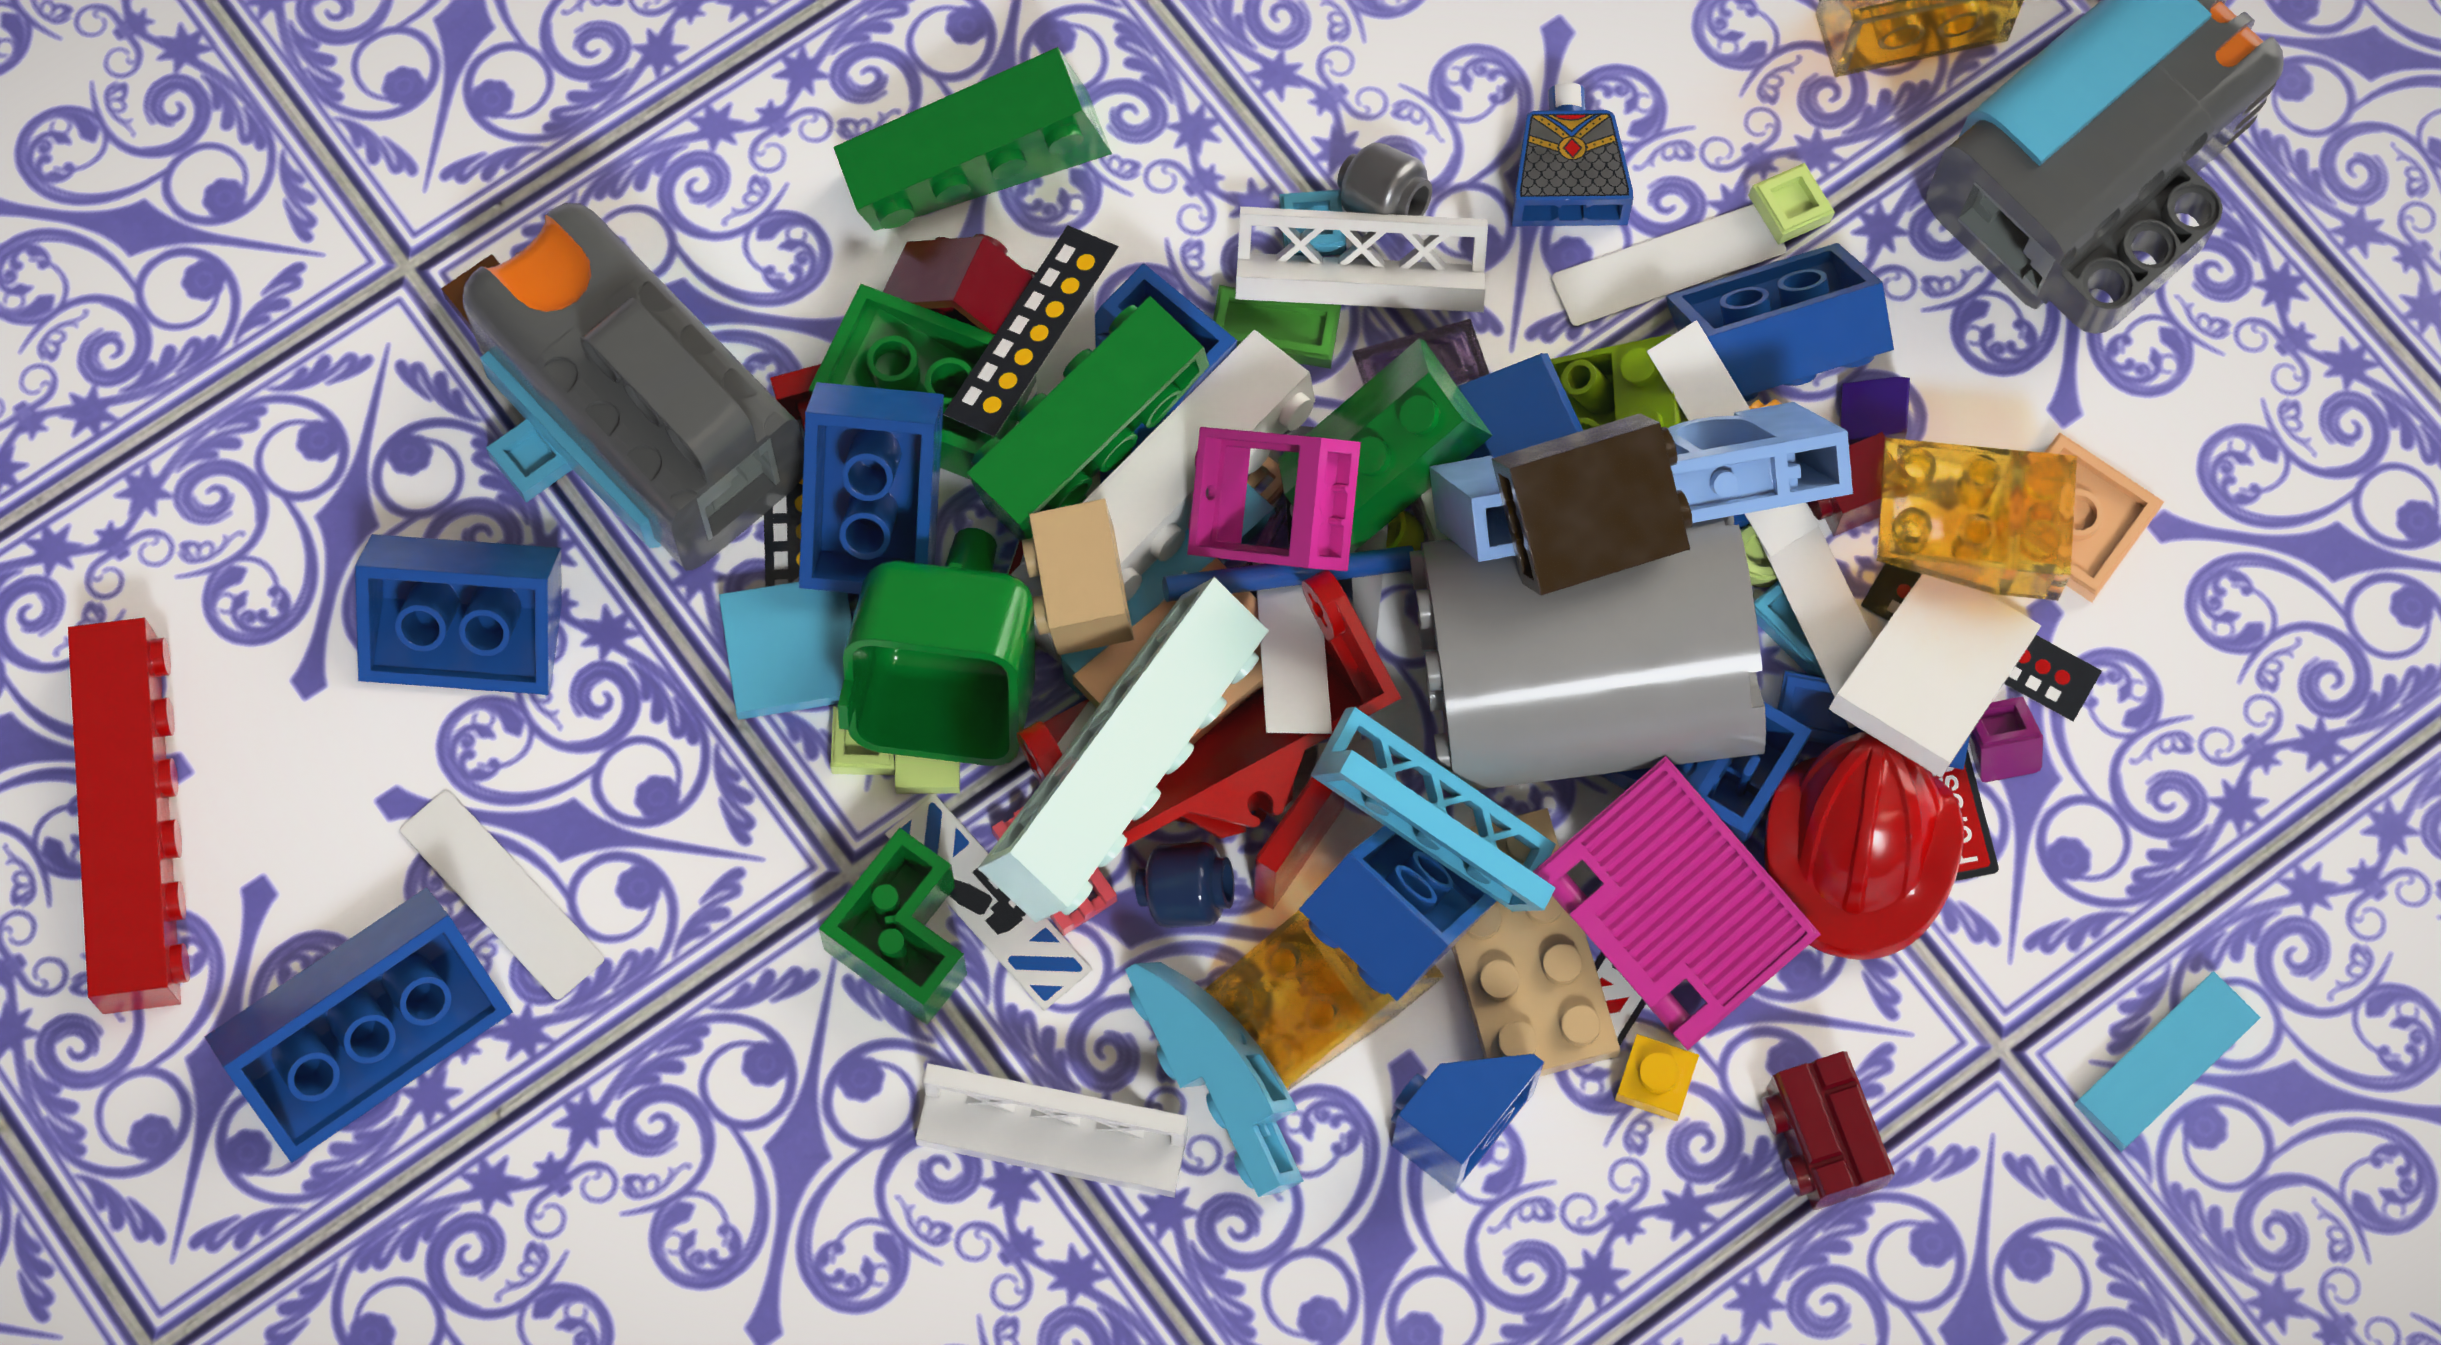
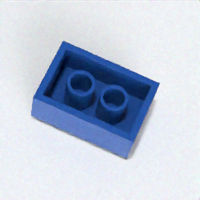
(868, 482)

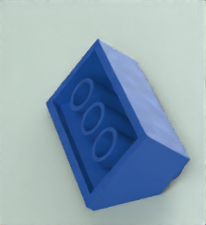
(358, 1024)

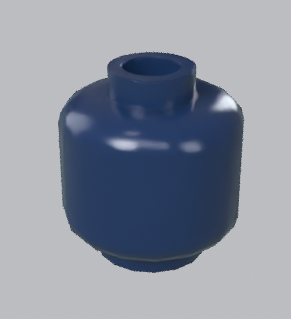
(1185, 885)

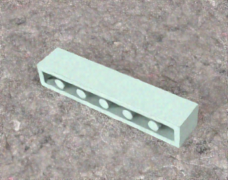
(1124, 752)

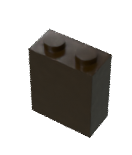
(1593, 503)

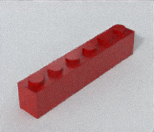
(126, 816)

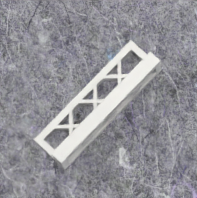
(1361, 281)
(1052, 1130)

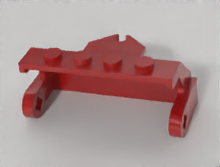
(1238, 763)

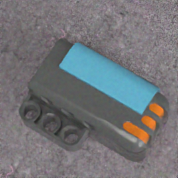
(2103, 151)

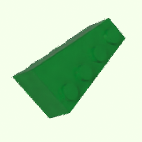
(974, 143)
(1088, 417)

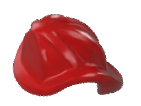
(1864, 846)

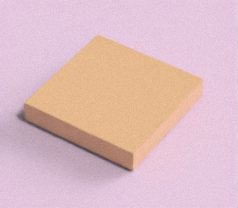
(2107, 518)

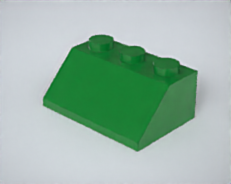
(1405, 423)

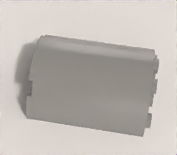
(1591, 671)

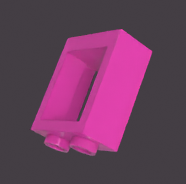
(1321, 501)

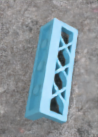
(1427, 822)

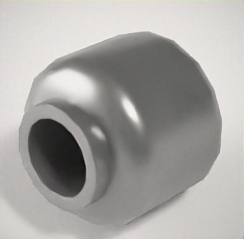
(1384, 182)

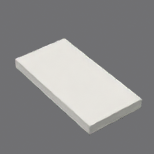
(1934, 670)

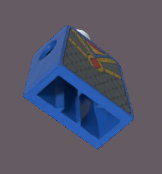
(1571, 166)

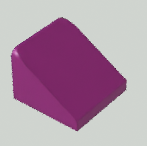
(2006, 741)

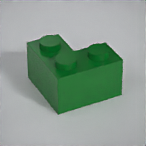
(883, 931)

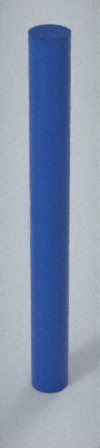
(1276, 576)

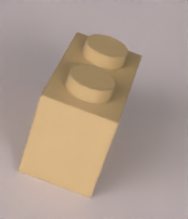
(1079, 577)

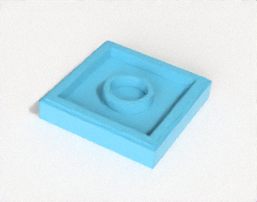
(785, 647)

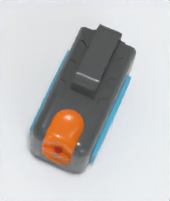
(632, 388)

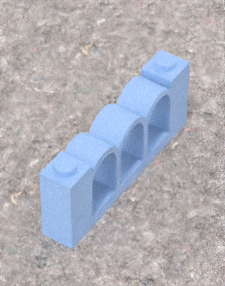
(1723, 468)

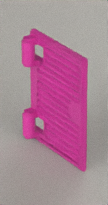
(1678, 902)

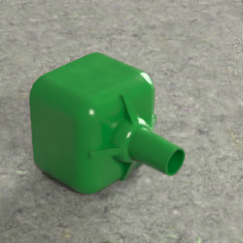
(941, 658)

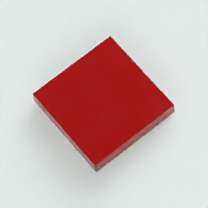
(1294, 841)

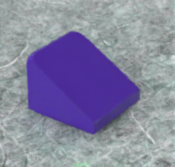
(1875, 408)

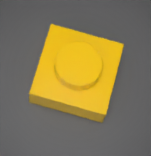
(1656, 1077)

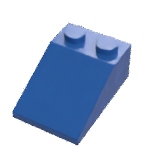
(1393, 911)

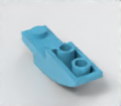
(1211, 1048)

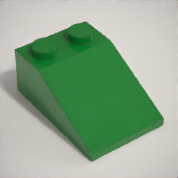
(912, 349)

